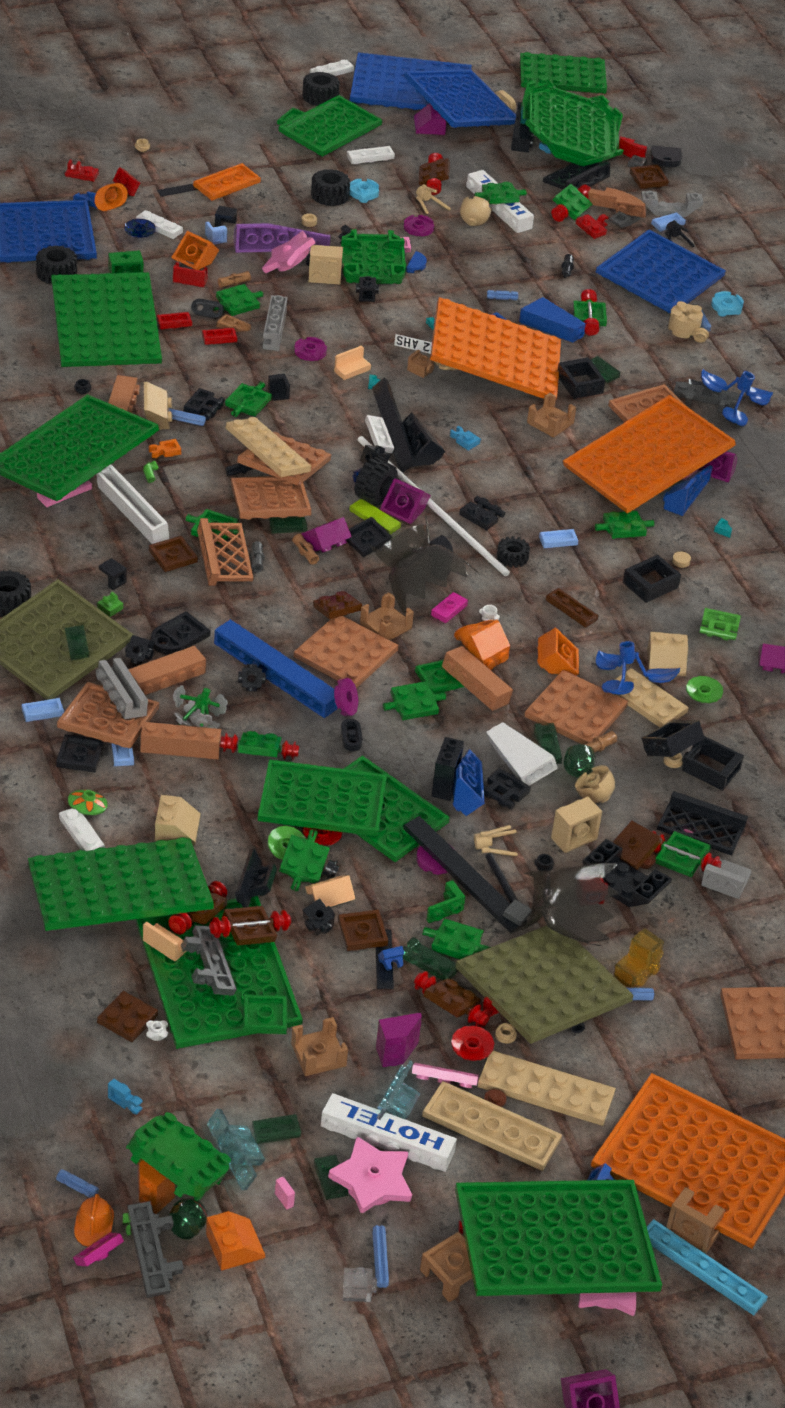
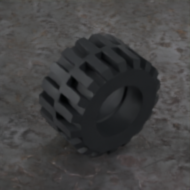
(320, 87)
(330, 187)
(55, 261)
(374, 481)
(14, 591)

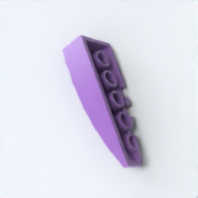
(268, 236)

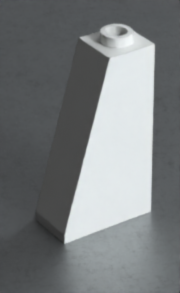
(520, 754)

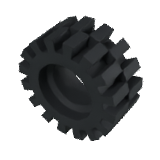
(513, 551)

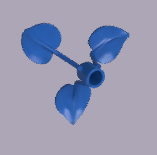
(744, 384)
(627, 656)

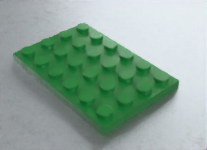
(565, 72)
(330, 125)
(322, 798)
(398, 808)

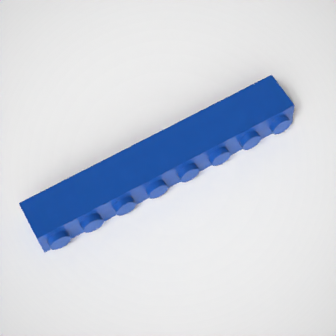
(277, 668)

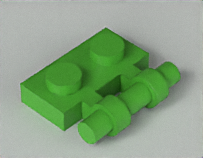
(720, 620)

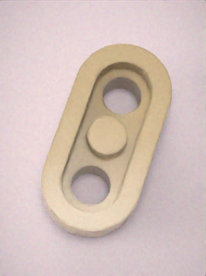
(507, 99)

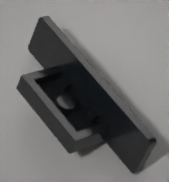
(254, 879)

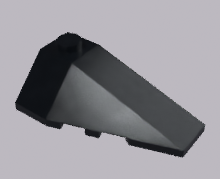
(423, 444)

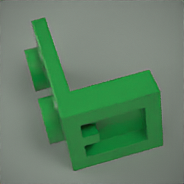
(453, 903)

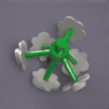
(197, 709)

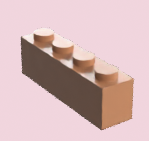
(125, 393)
(169, 670)
(477, 678)
(180, 740)

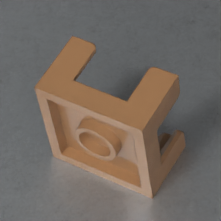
(549, 418)
(386, 620)
(319, 1050)
(693, 1225)
(449, 1263)

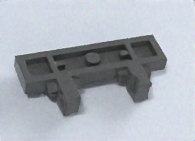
(704, 394)
(216, 968)
(153, 1267)

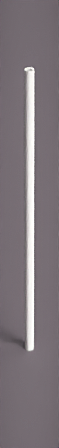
(478, 547)

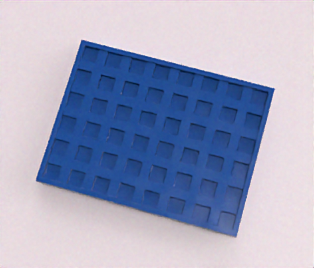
(381, 80)

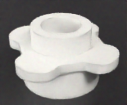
(489, 612)
(157, 1030)

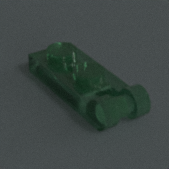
(548, 740)
(429, 960)

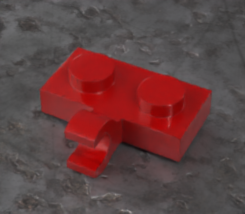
(593, 227)

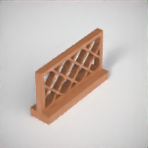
(210, 556)

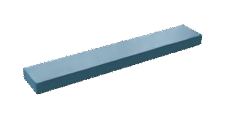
(705, 1268)

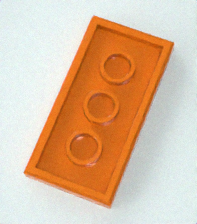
(226, 181)

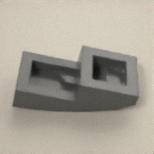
(623, 220)

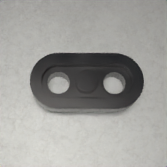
(208, 308)
(351, 735)

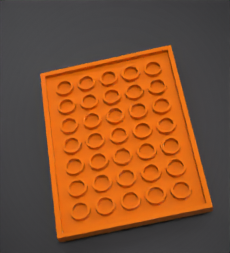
(495, 349)
(649, 453)
(684, 1141)

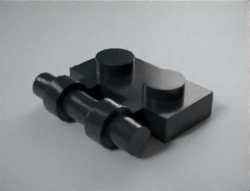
(199, 403)
(478, 515)
(508, 785)

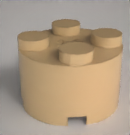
(685, 319)

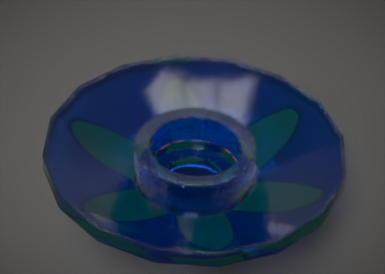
(140, 228)

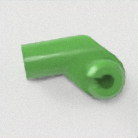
(149, 469)

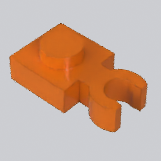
(167, 448)

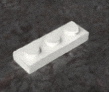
(336, 68)
(370, 155)
(162, 225)
(379, 433)
(80, 830)

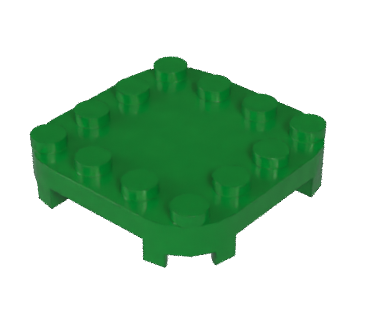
(373, 256)
(179, 1155)

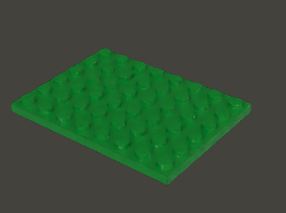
(105, 319)
(73, 447)
(119, 883)
(193, 1009)
(556, 1237)

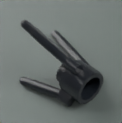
(674, 229)

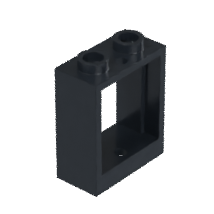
(580, 367)
(642, 588)
(673, 738)
(718, 752)
(445, 768)

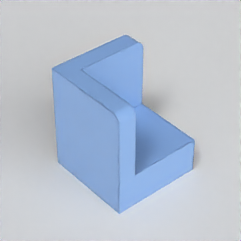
(217, 234)

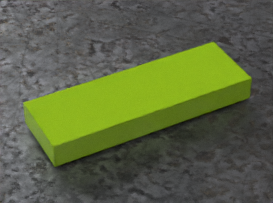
(366, 510)

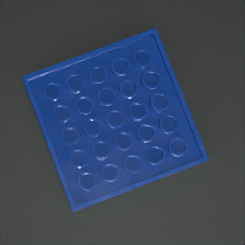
(461, 98)
(36, 225)
(660, 271)

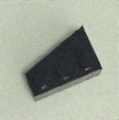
(522, 136)

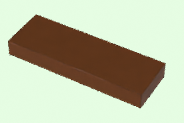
(572, 607)

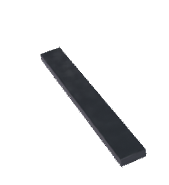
(393, 422)
(461, 871)

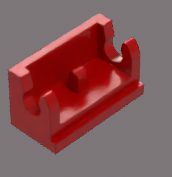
(190, 276)

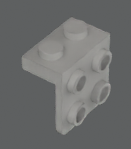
(728, 879)

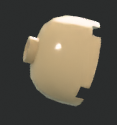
(475, 211)
(596, 785)

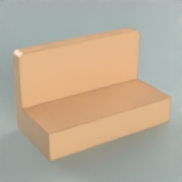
(351, 363)
(332, 891)
(163, 940)

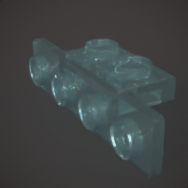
(399, 1097)
(239, 1146)

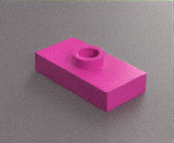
(449, 607)
(98, 1250)

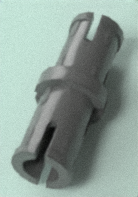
(257, 557)

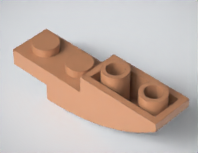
(618, 200)

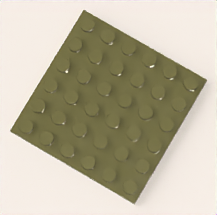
(36, 643)
(543, 982)

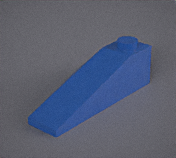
(684, 493)
(468, 784)

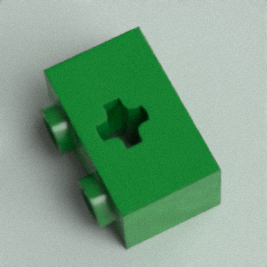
(125, 262)

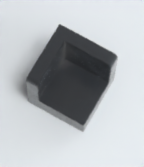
(225, 214)
(278, 387)
(116, 573)

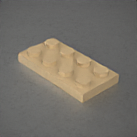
(652, 700)

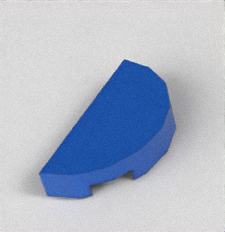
(90, 197)
(417, 262)

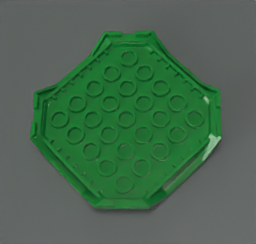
(570, 124)

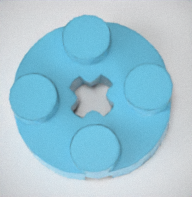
(364, 190)
(727, 304)

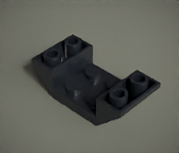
(632, 885)

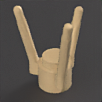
(424, 193)
(484, 840)

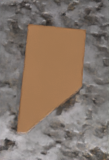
(231, 322)

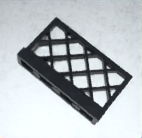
(578, 175)
(705, 814)

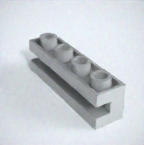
(275, 323)
(122, 689)

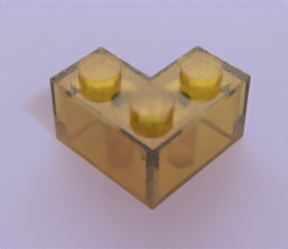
(641, 960)

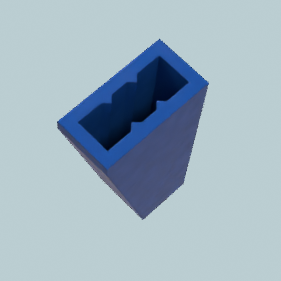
(552, 320)

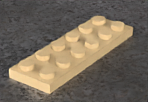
(268, 447)
(547, 1087)
(492, 1125)

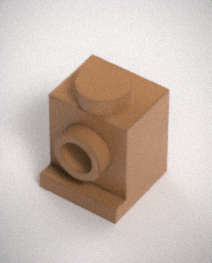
(420, 364)

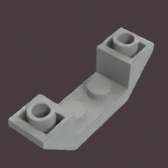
(692, 202)

